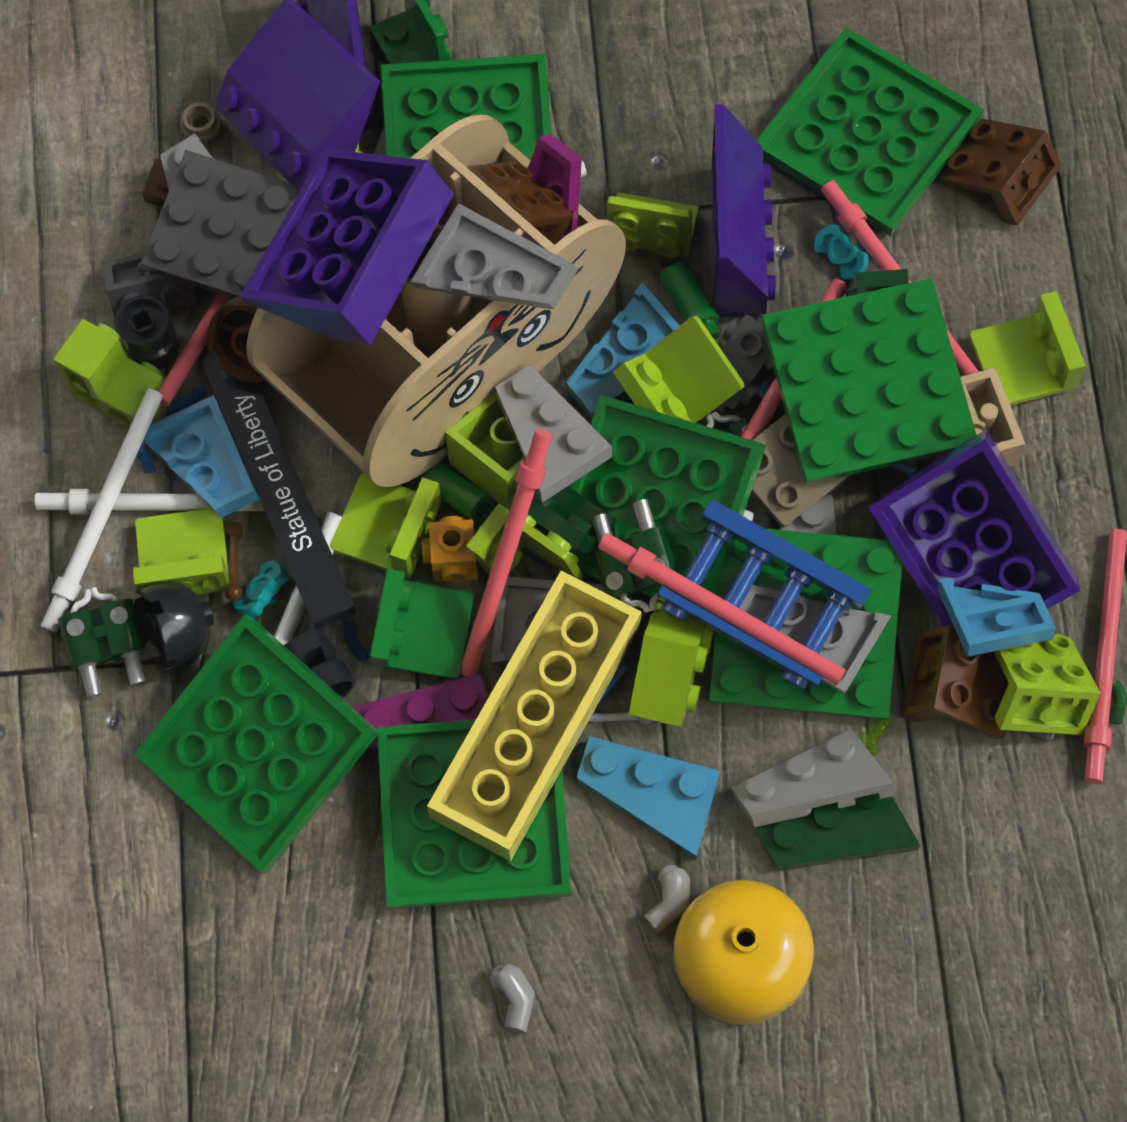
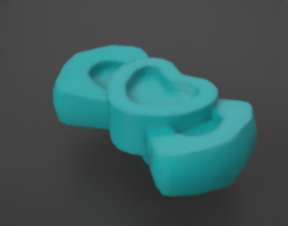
(841, 251)
(261, 589)

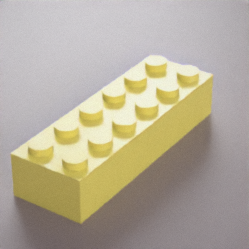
(534, 716)

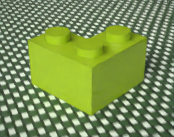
(102, 374)
(668, 666)

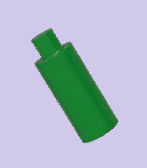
(689, 296)
(461, 493)

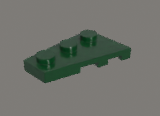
(838, 834)

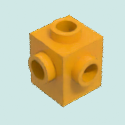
(448, 550)

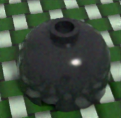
(174, 623)

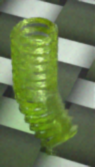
(874, 733)

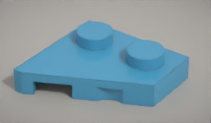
(995, 617)

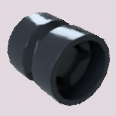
(146, 331)
(318, 655)

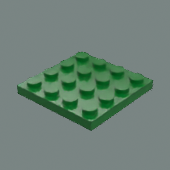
(432, 95)
(869, 128)
(868, 381)
(678, 472)
(752, 681)
(256, 743)
(438, 866)

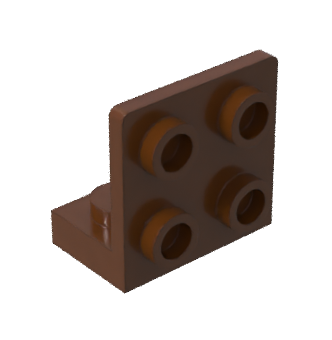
(1007, 163)
(535, 204)
(953, 685)

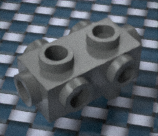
(749, 356)

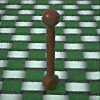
(233, 532)

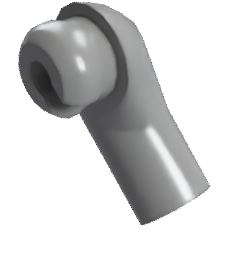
(674, 901)
(518, 992)

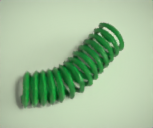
(1118, 700)

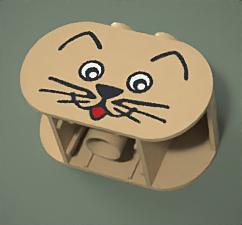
(435, 348)

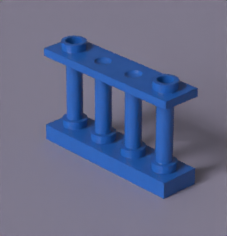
(801, 572)

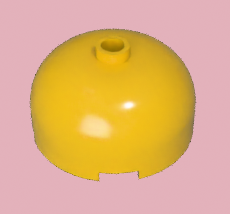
(739, 981)

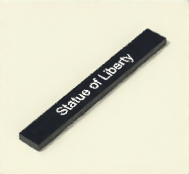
(281, 495)

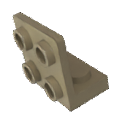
(780, 480)

